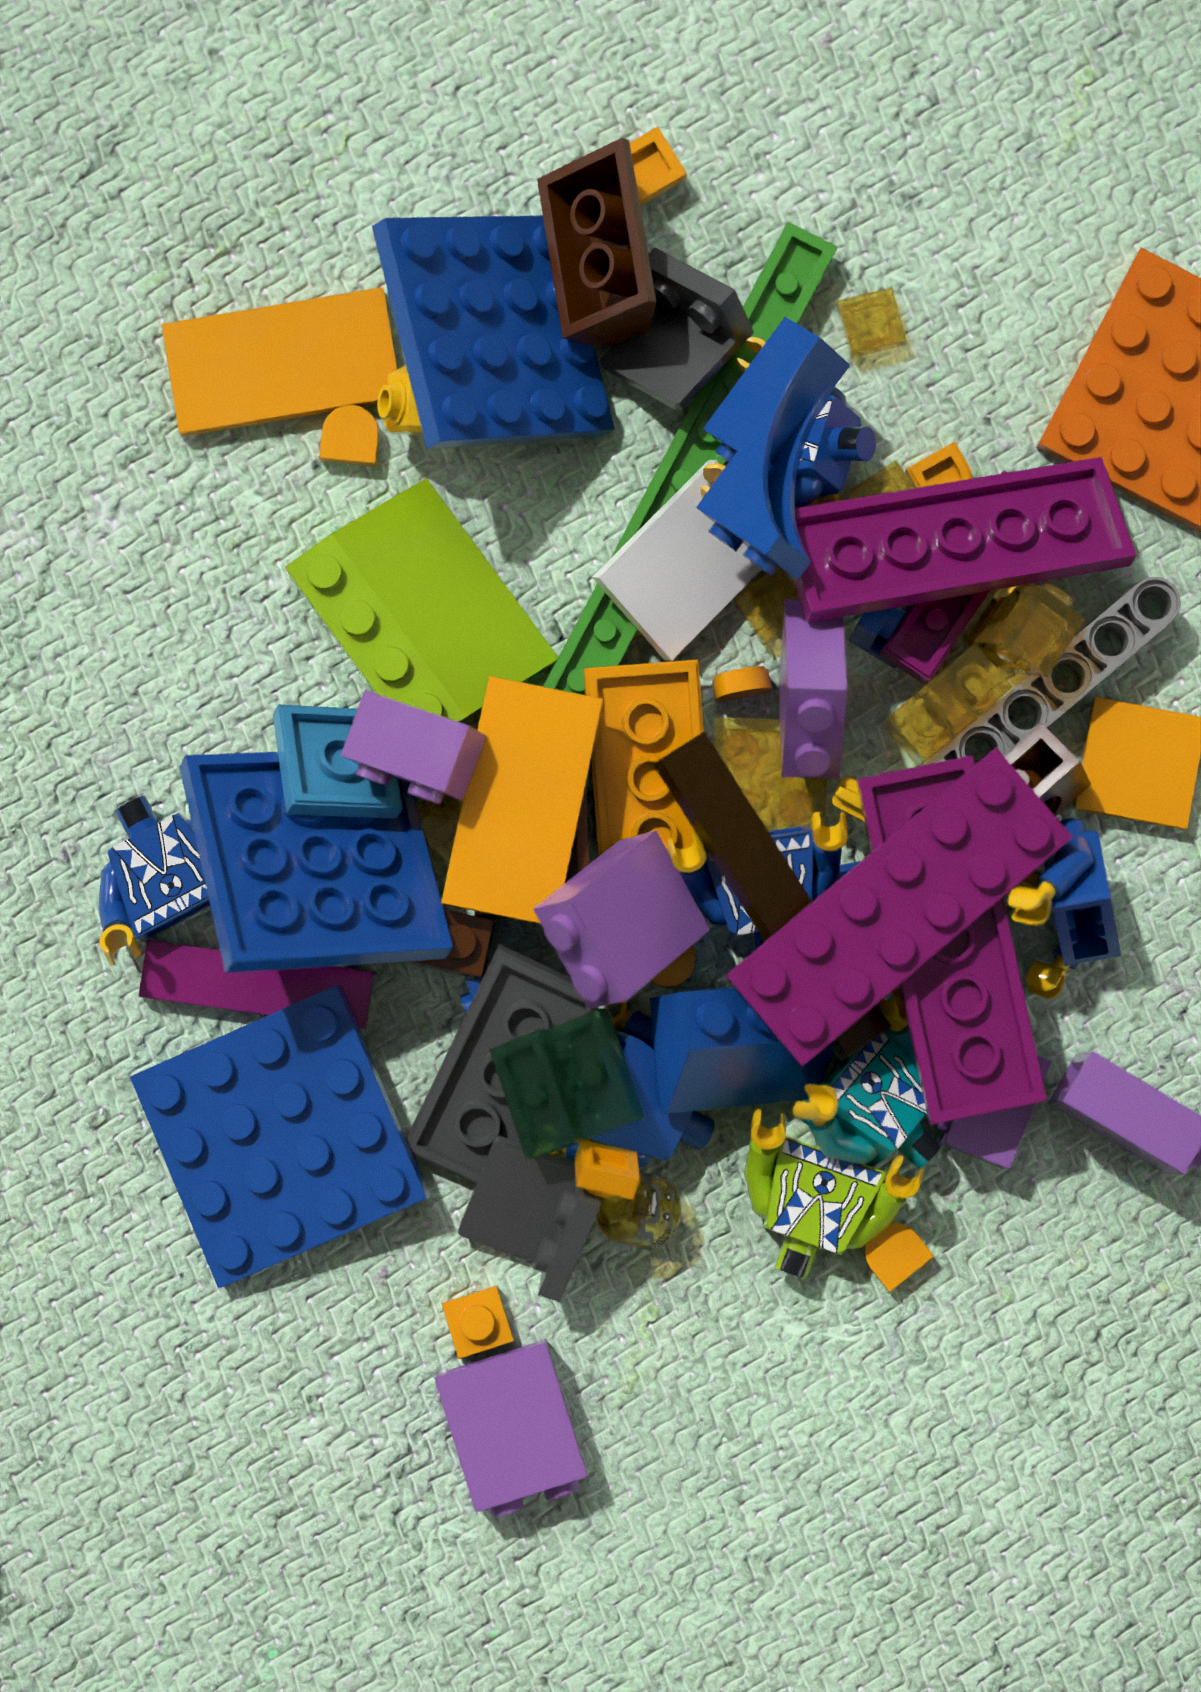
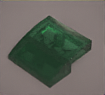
(567, 1083)

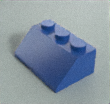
(723, 1055)

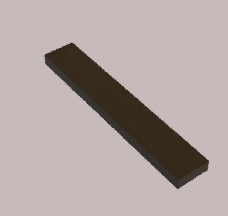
(747, 856)

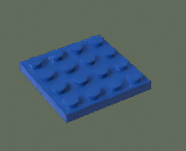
(487, 333)
(308, 885)
(279, 1136)

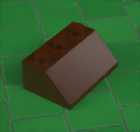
(598, 247)

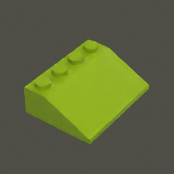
(420, 607)

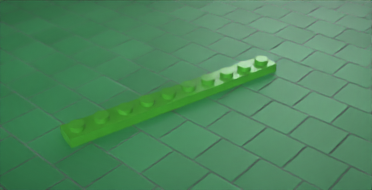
(779, 292)

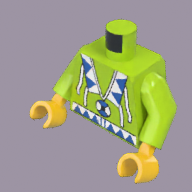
(818, 1197)

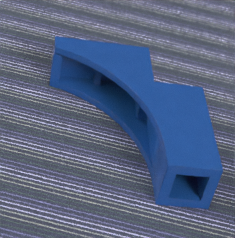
(762, 440)

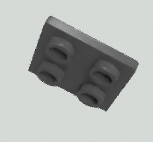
(690, 337)
(531, 1212)

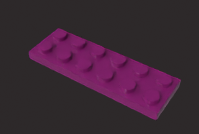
(960, 539)
(898, 906)
(968, 998)

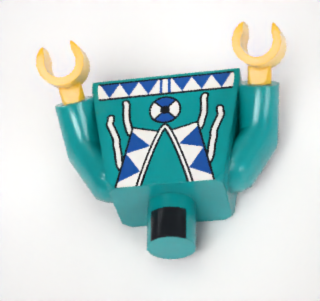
(872, 1100)

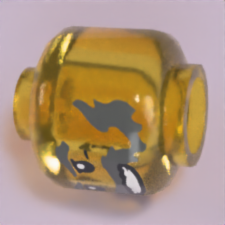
(647, 1219)

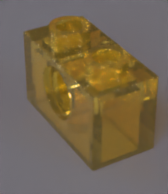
(1026, 629)
(947, 705)

